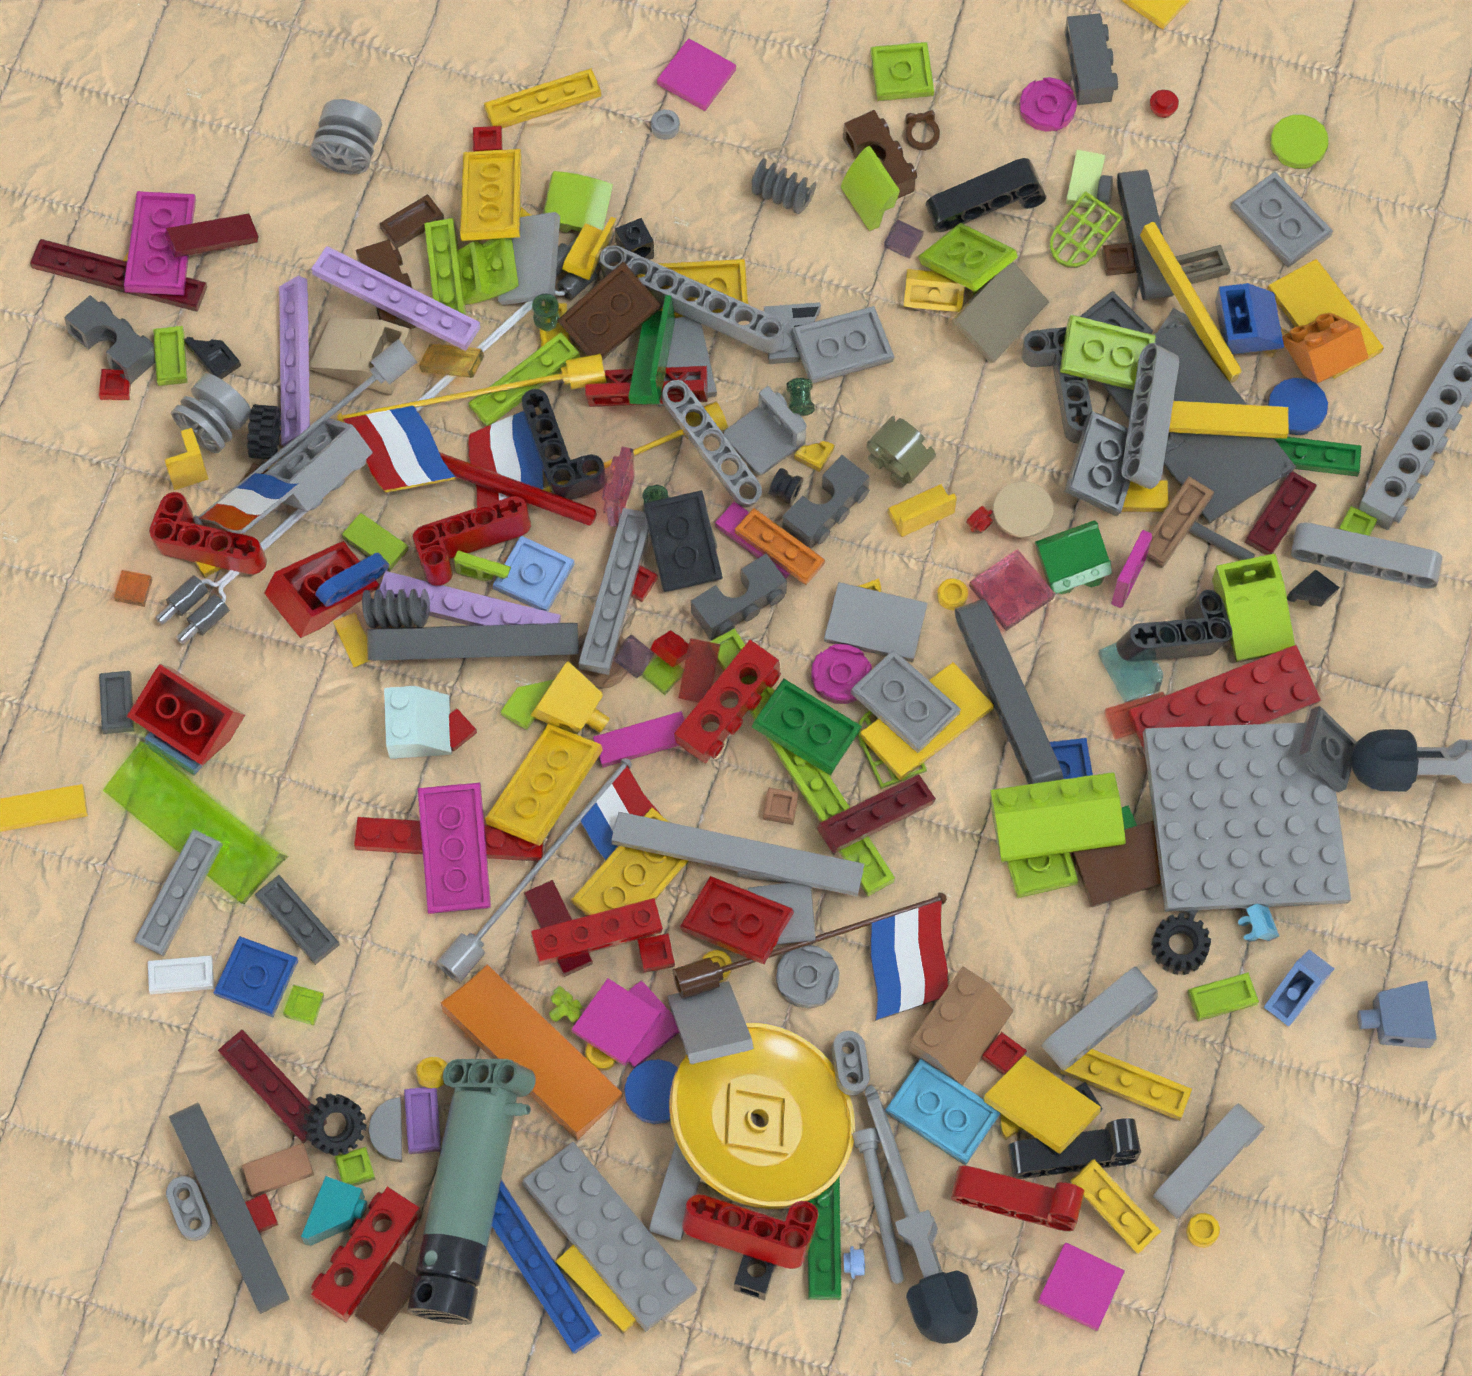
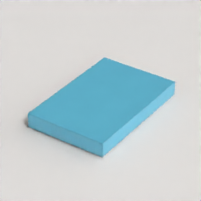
(942, 1111)

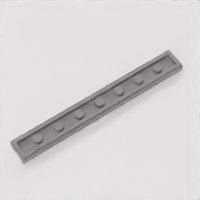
(737, 853)

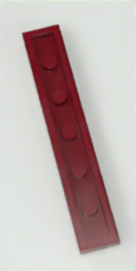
(106, 272)

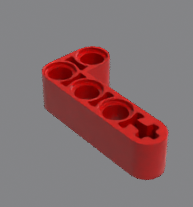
(468, 533)
(241, 553)
(1019, 1198)
(751, 1232)

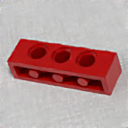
(749, 661)
(596, 932)
(344, 1300)

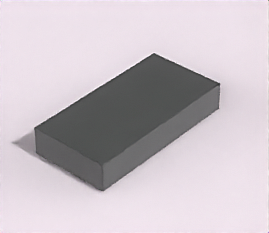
(116, 702)

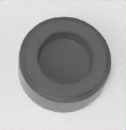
(1105, 189)

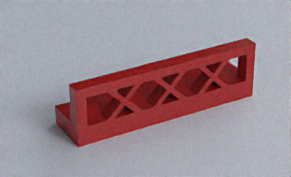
(618, 391)

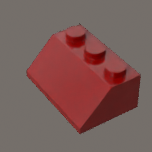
(185, 714)

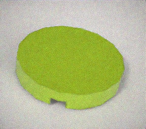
(1299, 141)

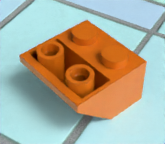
(1325, 346)

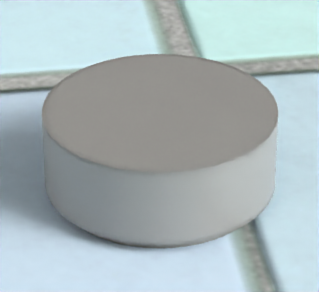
(665, 124)

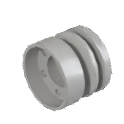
(346, 136)
(212, 412)

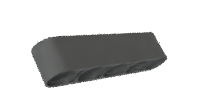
(1139, 210)

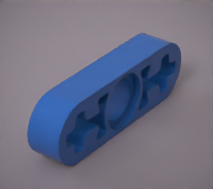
(352, 579)

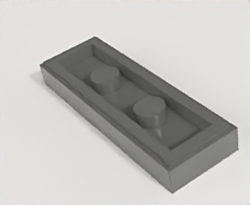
(297, 919)

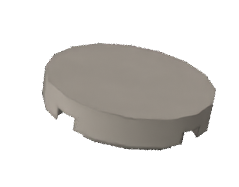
(807, 976)

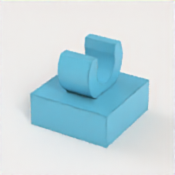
(1262, 923)

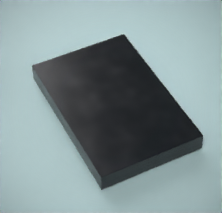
(682, 541)

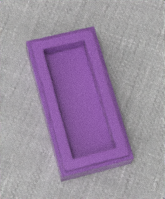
(422, 1120)

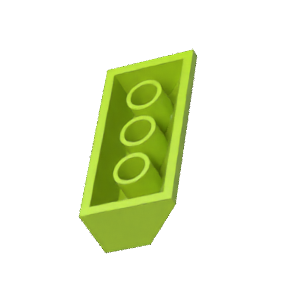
(1057, 816)

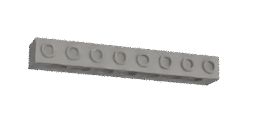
(1419, 432)

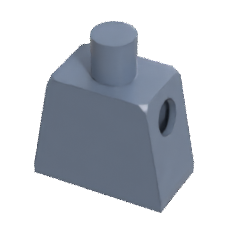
(1401, 1016)

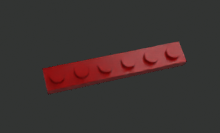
(405, 837)

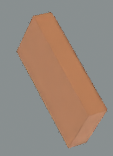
(278, 1170)

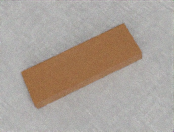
(1178, 520)

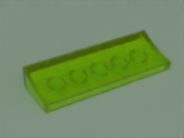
(176, 804)

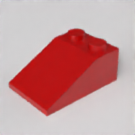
(295, 586)

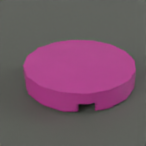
(1048, 104)
(838, 671)

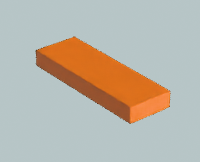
(779, 546)

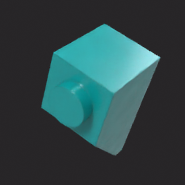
(333, 1211)

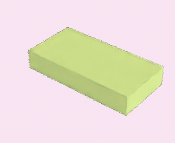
(1085, 177)

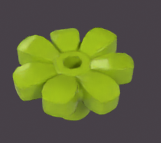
(565, 1006)

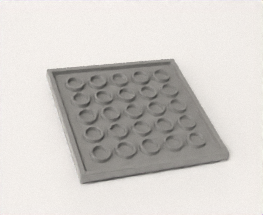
(1242, 819)

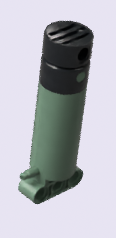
(467, 1186)

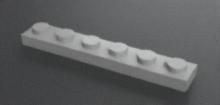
(615, 592)

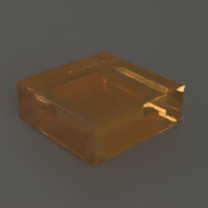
(133, 588)

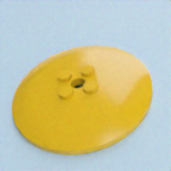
(803, 1114)

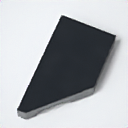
(214, 356)
(1315, 589)

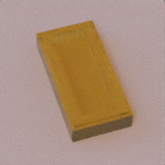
(451, 360)

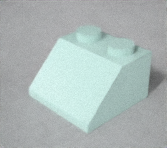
(416, 722)

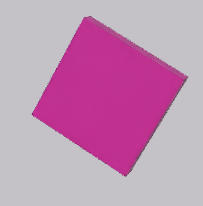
(696, 74)
(1132, 569)
(616, 1022)
(660, 1033)
(1081, 1286)

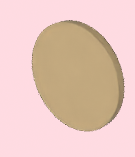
(1023, 509)

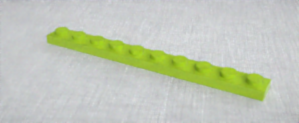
(814, 783)

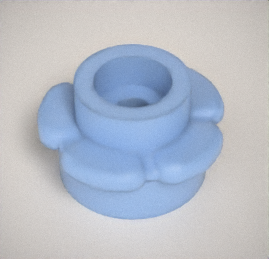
(854, 1262)

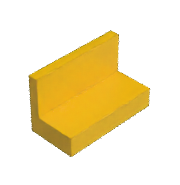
(587, 249)
(932, 291)
(189, 466)
(922, 510)

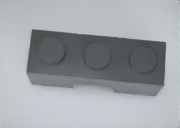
(95, 322)
(812, 521)
(720, 613)

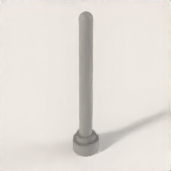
(867, 1142)

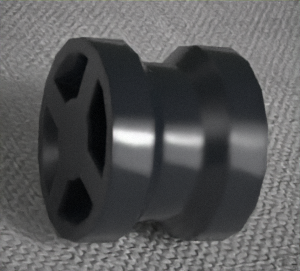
(786, 486)

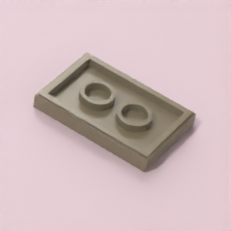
(1000, 311)

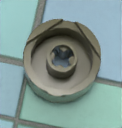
(900, 451)

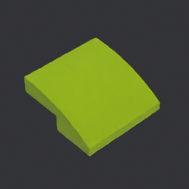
(869, 188)
(577, 200)
(487, 269)

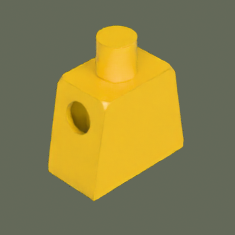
(571, 702)

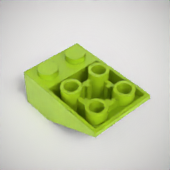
(1255, 606)

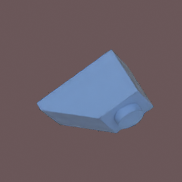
(1299, 987)

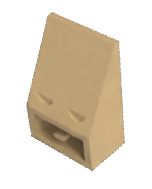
(351, 345)

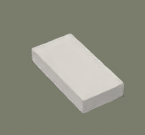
(180, 975)

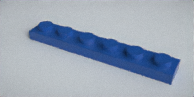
(542, 1273)

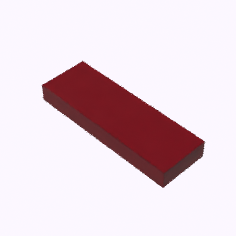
(211, 235)
(1280, 513)
(550, 910)

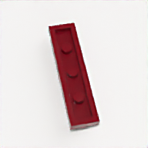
(876, 813)
(267, 1082)

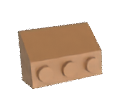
(961, 1026)

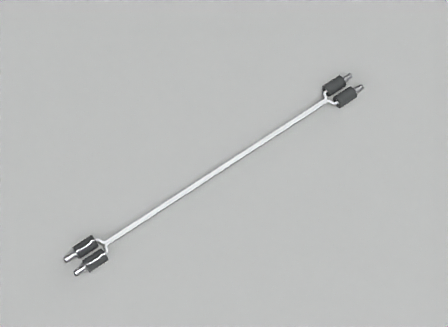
(215, 608)

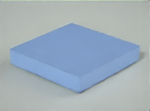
(535, 574)

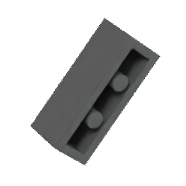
(1090, 59)

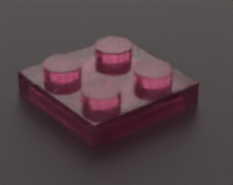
(618, 491)
(1012, 589)

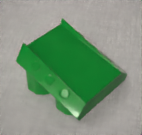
(1074, 558)

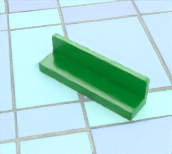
(653, 356)

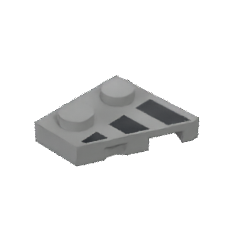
(791, 316)

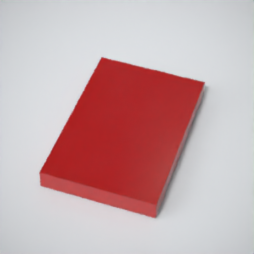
(737, 920)

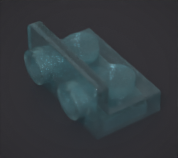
(1131, 679)

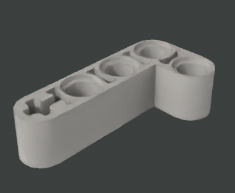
(1121, 1000)
(1208, 1160)

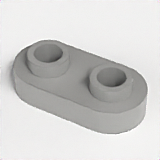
(852, 1064)
(190, 1209)

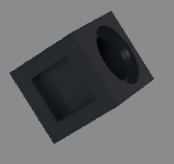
(635, 238)
(750, 1285)

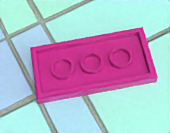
(150, 258)
(454, 848)

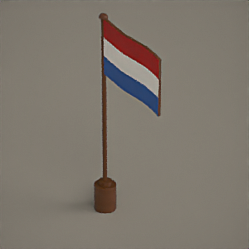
(904, 957)

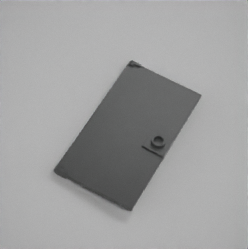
(1224, 463)

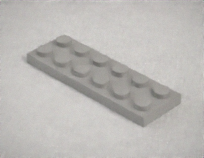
(609, 1236)

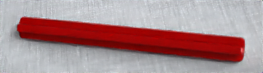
(512, 487)

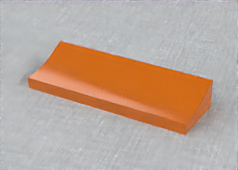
(513, 1030)

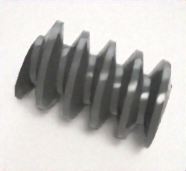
(782, 188)
(397, 610)

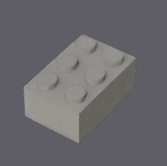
(321, 463)

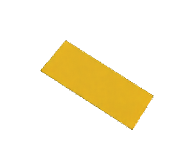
(353, 638)

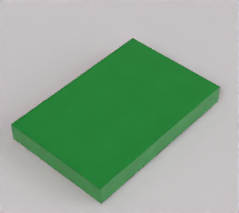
(806, 726)

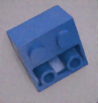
(1248, 318)

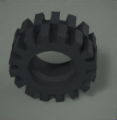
(263, 431)
(1175, 961)
(351, 1132)

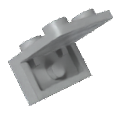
(767, 432)

